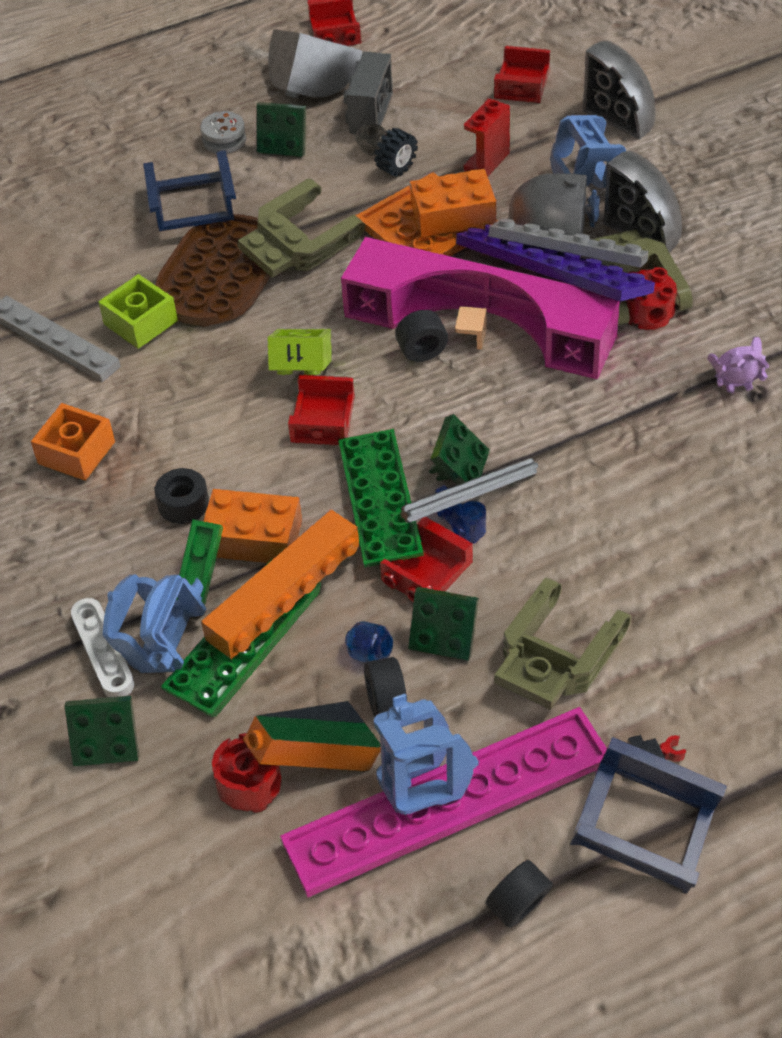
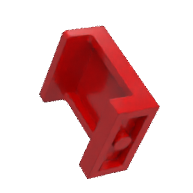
(334, 21)
(522, 74)
(492, 134)
(322, 410)
(443, 561)

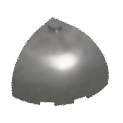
(309, 64)
(618, 89)
(641, 200)
(551, 202)

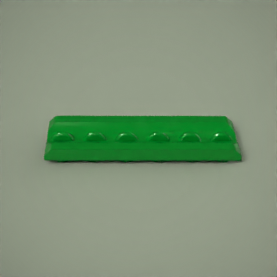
(376, 495)
(212, 678)

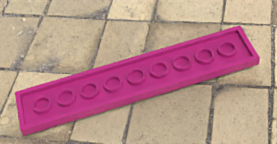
(506, 776)

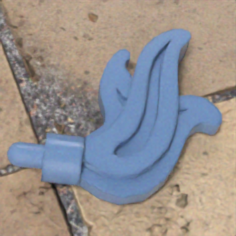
(592, 208)

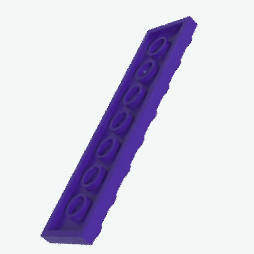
(564, 266)

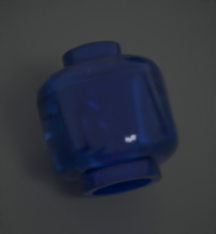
(368, 642)

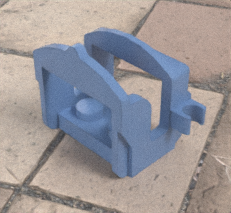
(594, 148)
(161, 620)
(419, 752)

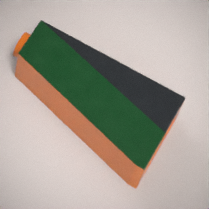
(314, 737)

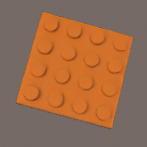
(395, 223)

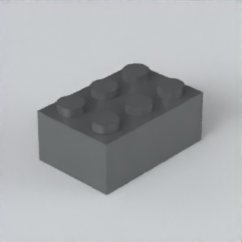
(369, 90)

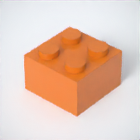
(73, 441)

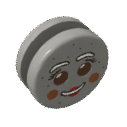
(223, 132)

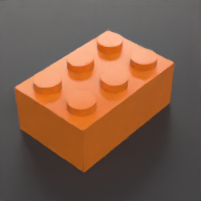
(453, 202)
(254, 523)

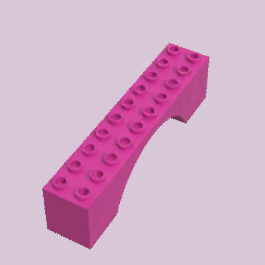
(565, 321)

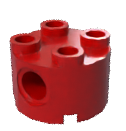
(654, 309)
(242, 779)

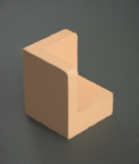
(472, 322)

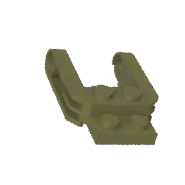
(281, 244)
(657, 257)
(543, 670)

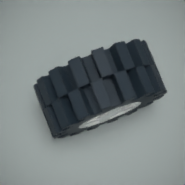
(396, 152)

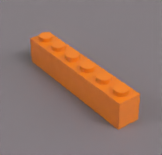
(280, 584)

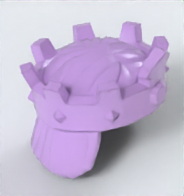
(740, 366)

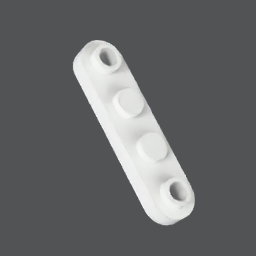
(107, 662)

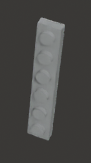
(578, 244)
(57, 340)

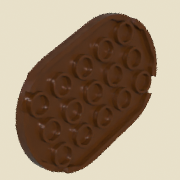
(211, 275)

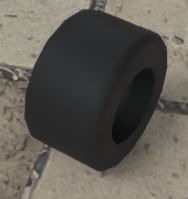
(421, 335)
(181, 482)
(383, 682)
(518, 893)

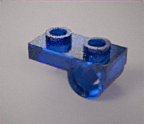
(465, 519)

